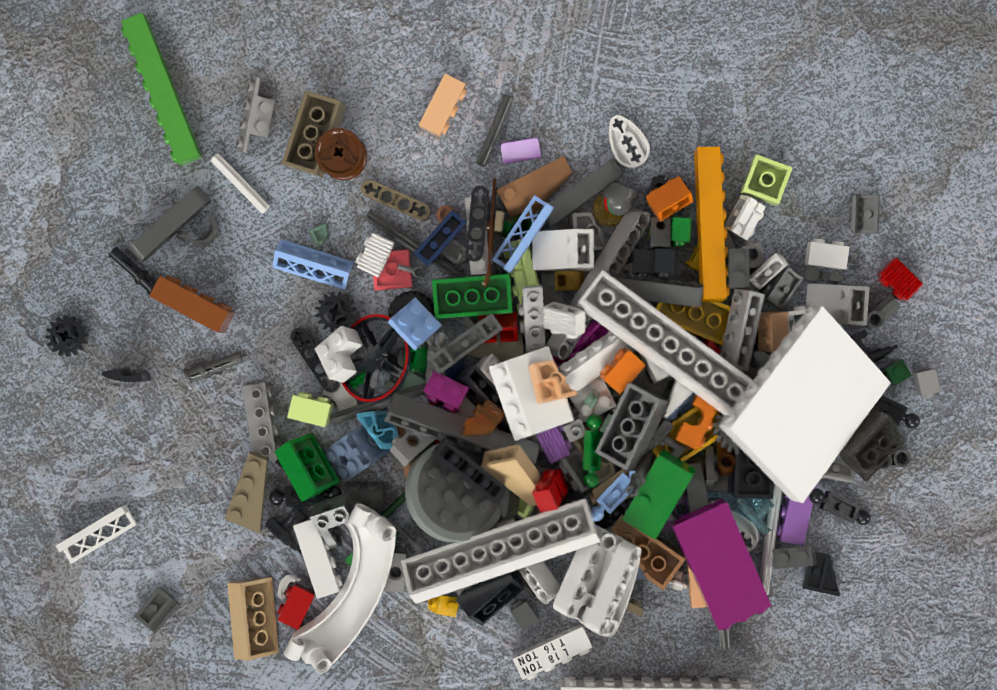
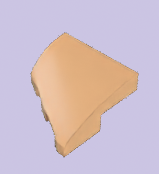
(549, 382)

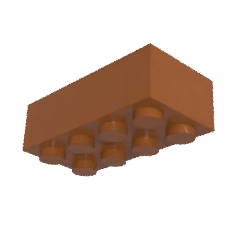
(192, 304)

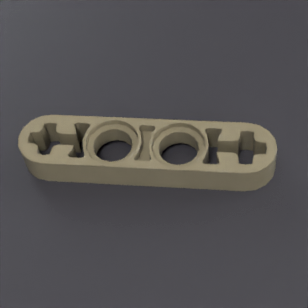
(396, 198)

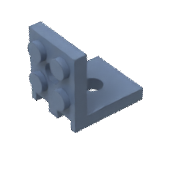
(357, 449)

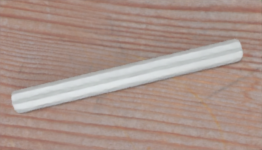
(770, 539)

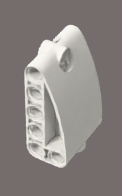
(599, 583)

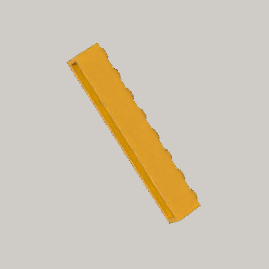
(710, 223)

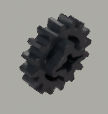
(328, 310)
(69, 328)

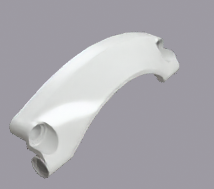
(336, 628)

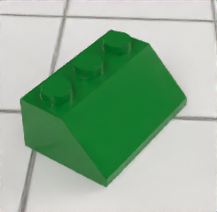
(306, 466)

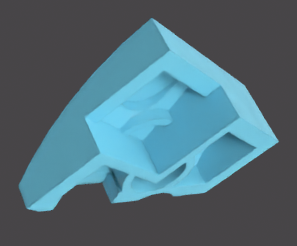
(380, 431)

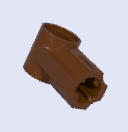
(724, 456)

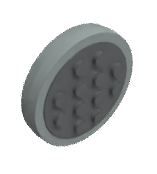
(445, 502)

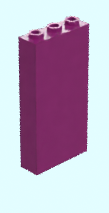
(721, 564)

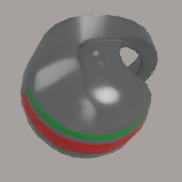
(617, 199)

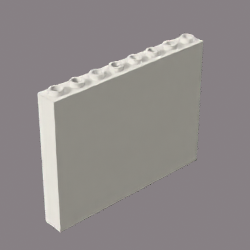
(805, 403)

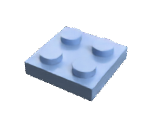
(414, 323)

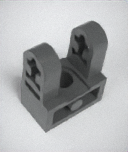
(329, 514)

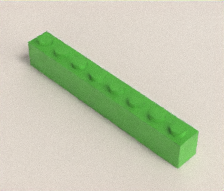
(161, 89)

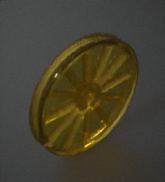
(602, 216)

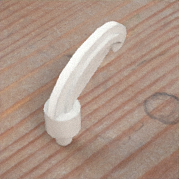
(284, 584)

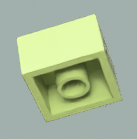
(766, 180)
(310, 409)

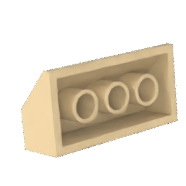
(253, 618)

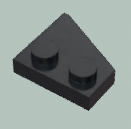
(821, 576)

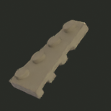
(247, 501)

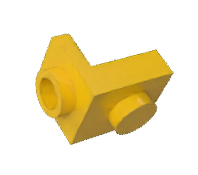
(443, 605)

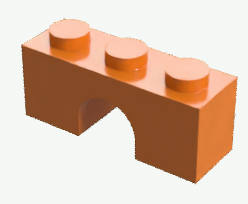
(694, 434)

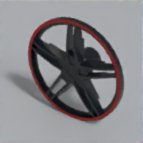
(377, 359)

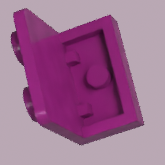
(445, 392)

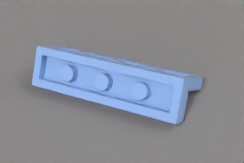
(528, 238)
(312, 260)

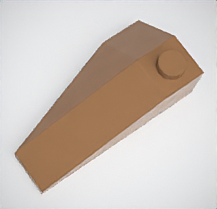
(540, 183)
(658, 557)

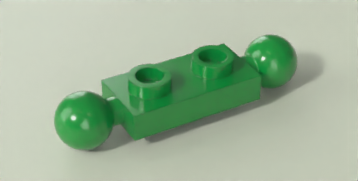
(592, 460)

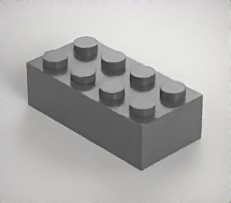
(632, 426)

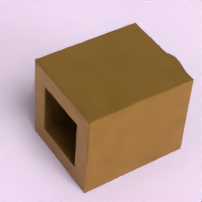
(569, 280)

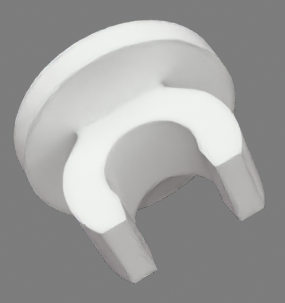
(679, 581)

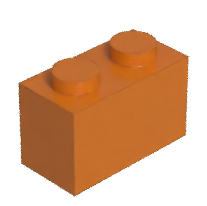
(669, 198)
(622, 370)

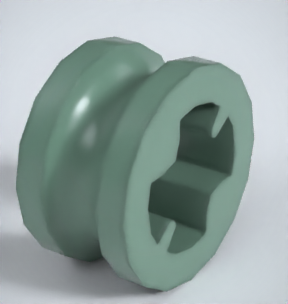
(591, 399)

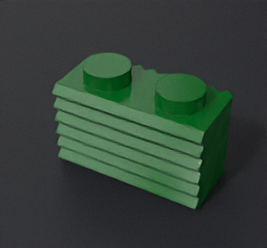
(680, 231)

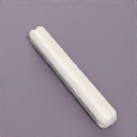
(240, 183)

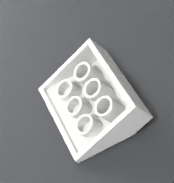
(519, 400)

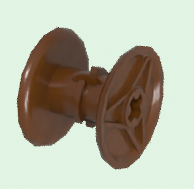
(329, 149)

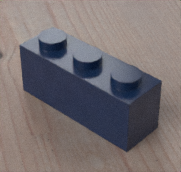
(440, 238)

